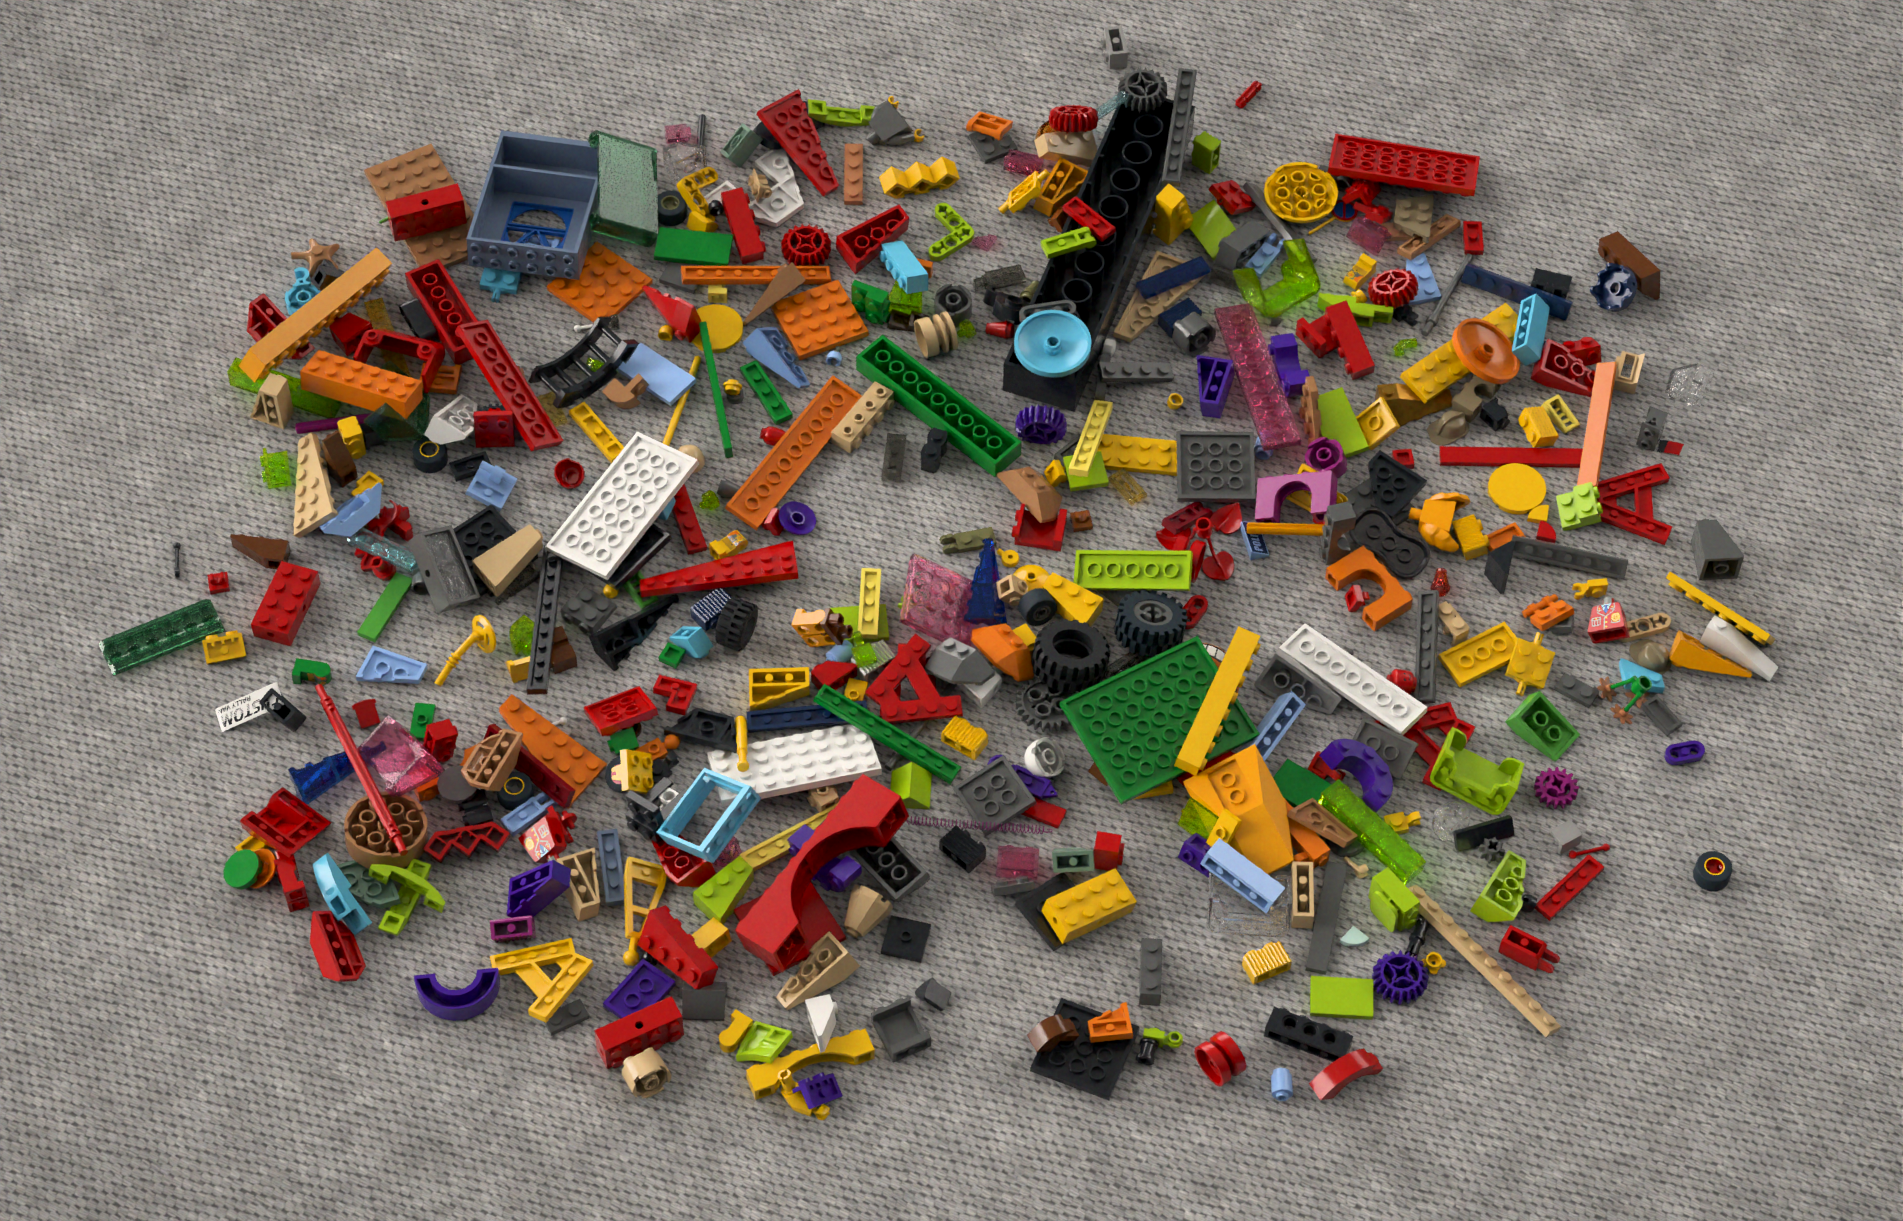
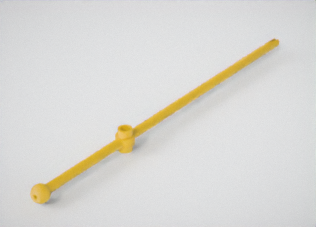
(608, 591)

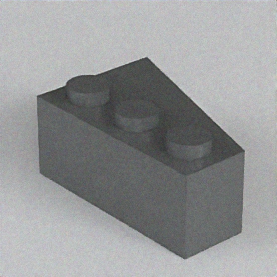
(1241, 245)

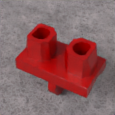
(566, 821)

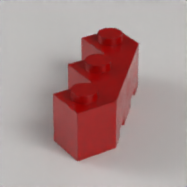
(466, 840)

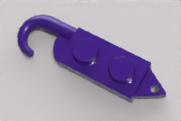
(1038, 786)

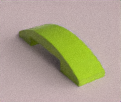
(839, 116)
(384, 872)
(399, 914)

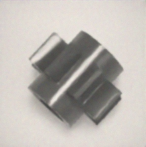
(1491, 850)

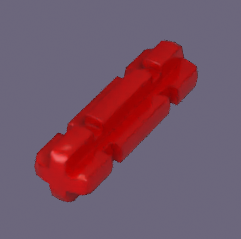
(1248, 94)

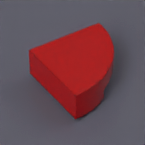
(1546, 532)

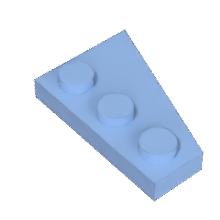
(1428, 288)
(390, 667)

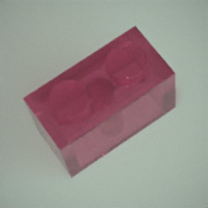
(1017, 862)

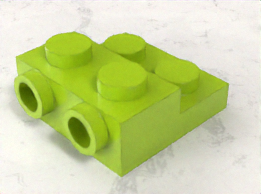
(1579, 507)

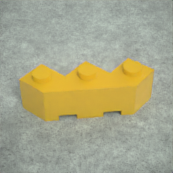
(919, 178)

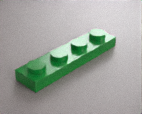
(766, 392)

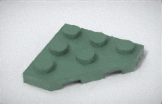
(367, 888)

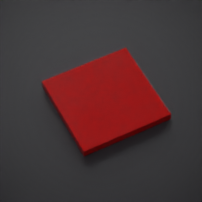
(815, 922)

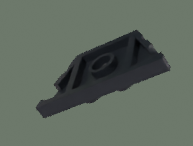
(706, 729)

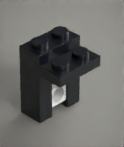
(650, 811)

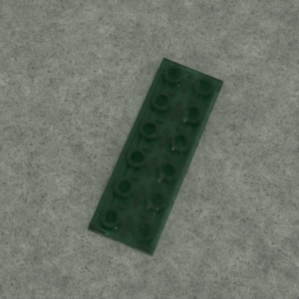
(161, 636)

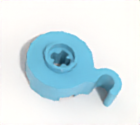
(301, 292)

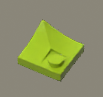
(763, 1043)

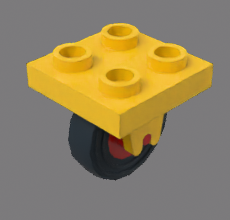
(630, 772)

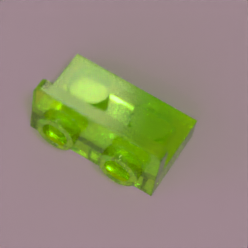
(276, 469)

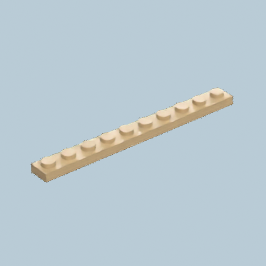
(1485, 964)

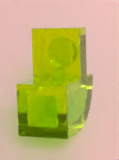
(521, 635)

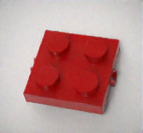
(1232, 197)

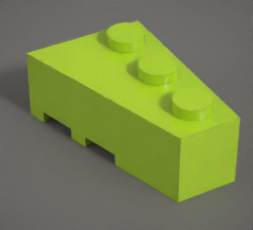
(724, 890)

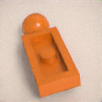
(659, 749)

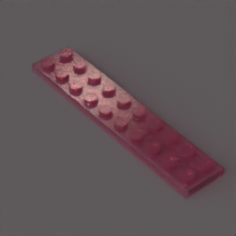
(1257, 377)

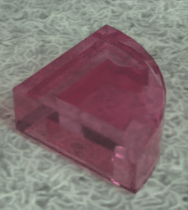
(984, 242)

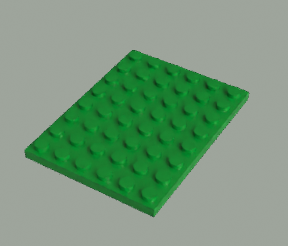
(1144, 716)

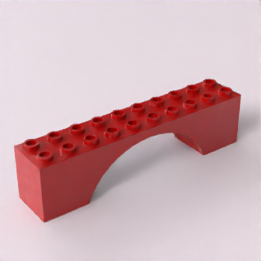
(862, 818)

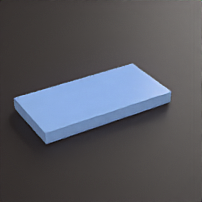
(664, 378)

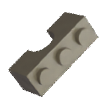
(1467, 399)

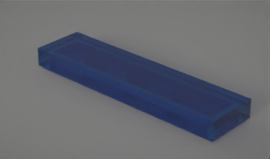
(1173, 277)

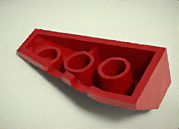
(676, 312)
(1562, 370)
(683, 867)

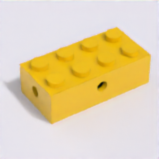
(1088, 906)

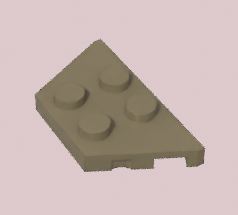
(1414, 216)

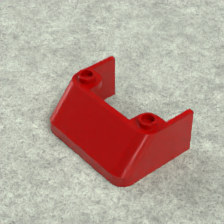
(404, 344)

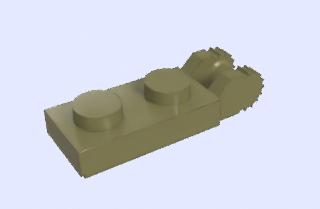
(966, 540)

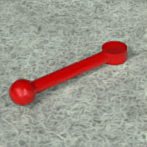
(1573, 854)

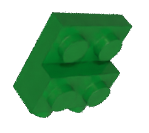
(872, 301)

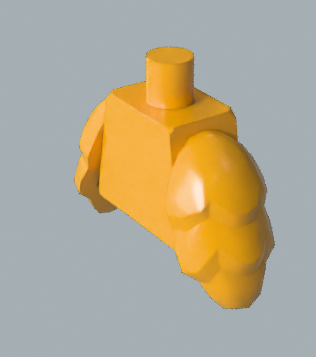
(1437, 517)

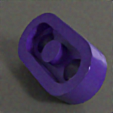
(1683, 752)

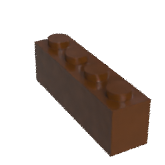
(1620, 251)

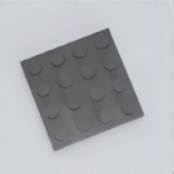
(1215, 466)

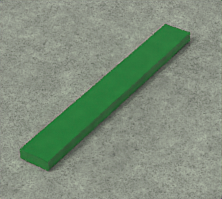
(727, 446)
(887, 734)

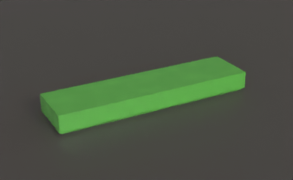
(385, 607)

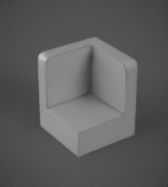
(1567, 836)

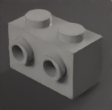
(1115, 47)

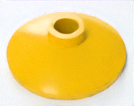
(1038, 572)

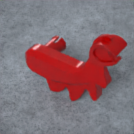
(380, 567)

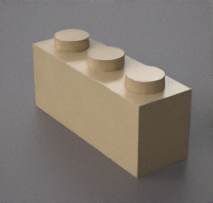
(1302, 895)

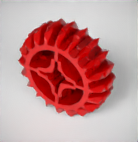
(1073, 118)
(806, 239)
(1393, 288)

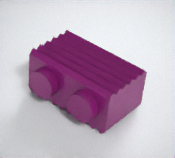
(512, 929)

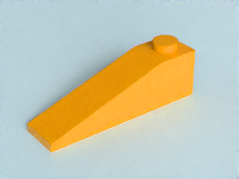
(1691, 654)

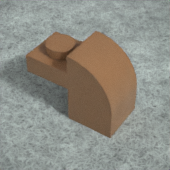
(626, 396)

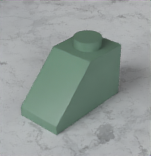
(1073, 860)

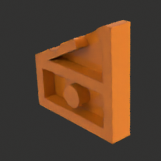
(1111, 1025)

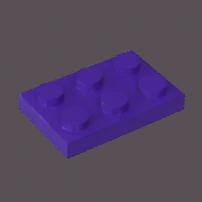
(639, 990)

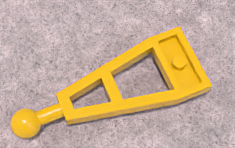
(645, 873)

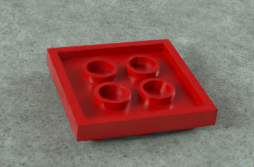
(621, 711)

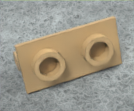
(759, 186)

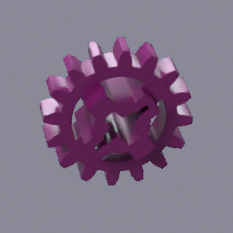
(1556, 787)

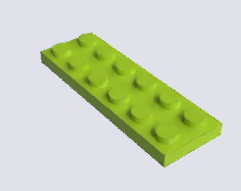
(1133, 570)

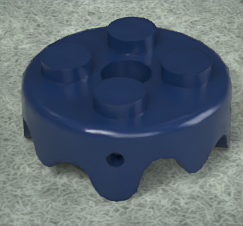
(1605, 290)

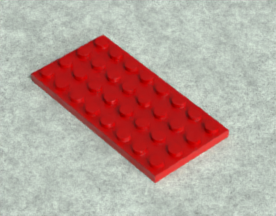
(1404, 165)

